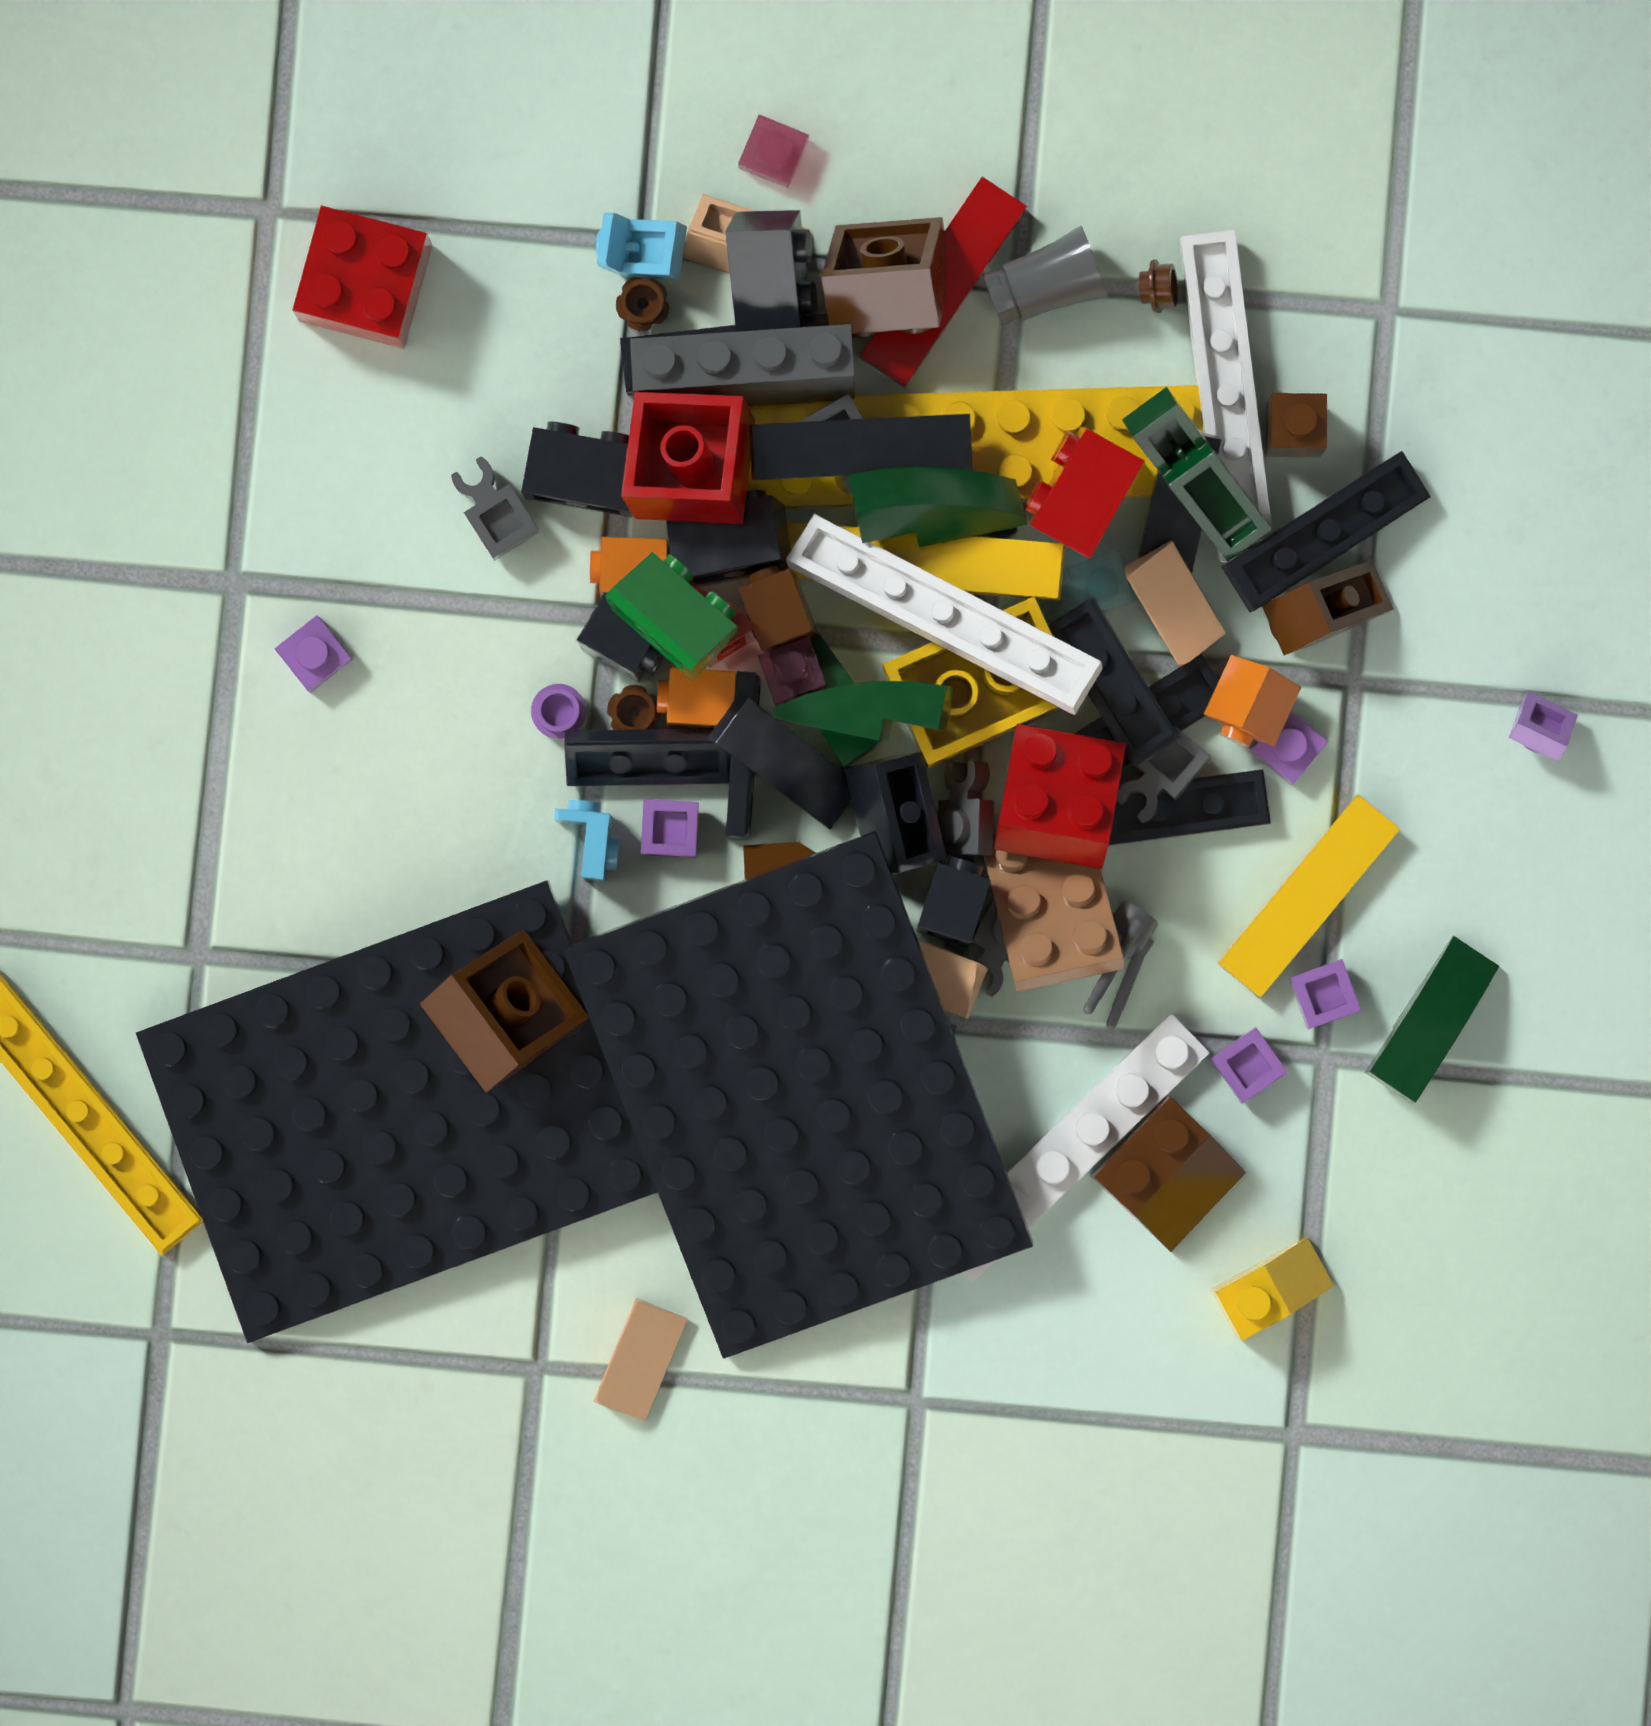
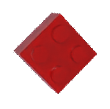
(362, 277)
(688, 458)
(1083, 490)
(1059, 796)

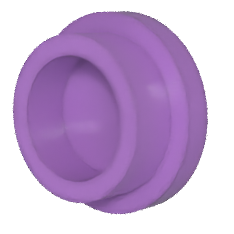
(558, 710)

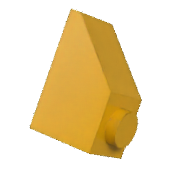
(1272, 1289)

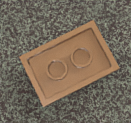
(1052, 919)

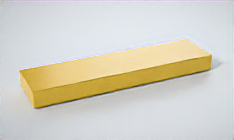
(1308, 896)

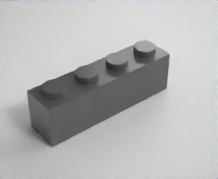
(756, 364)

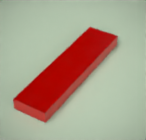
(969, 248)

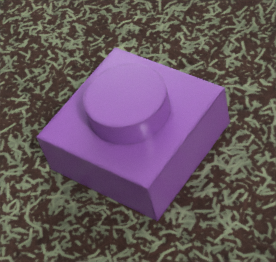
(313, 654)
(1543, 726)
(1293, 750)
(669, 828)
(1325, 994)
(1248, 1065)

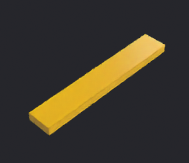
(977, 563)
(92, 1125)

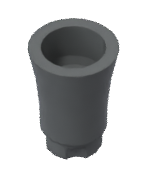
(1046, 279)

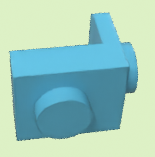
(640, 247)
(600, 849)

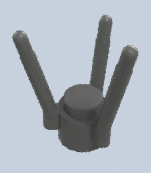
(1134, 933)

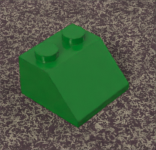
(672, 614)

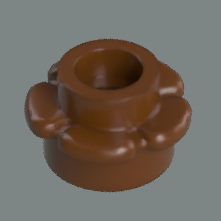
(1159, 286)
(639, 289)
(633, 696)

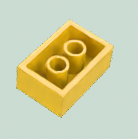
(982, 701)

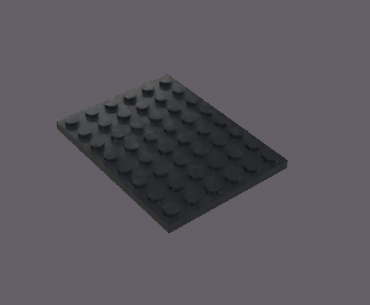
(799, 1095)
(356, 1146)

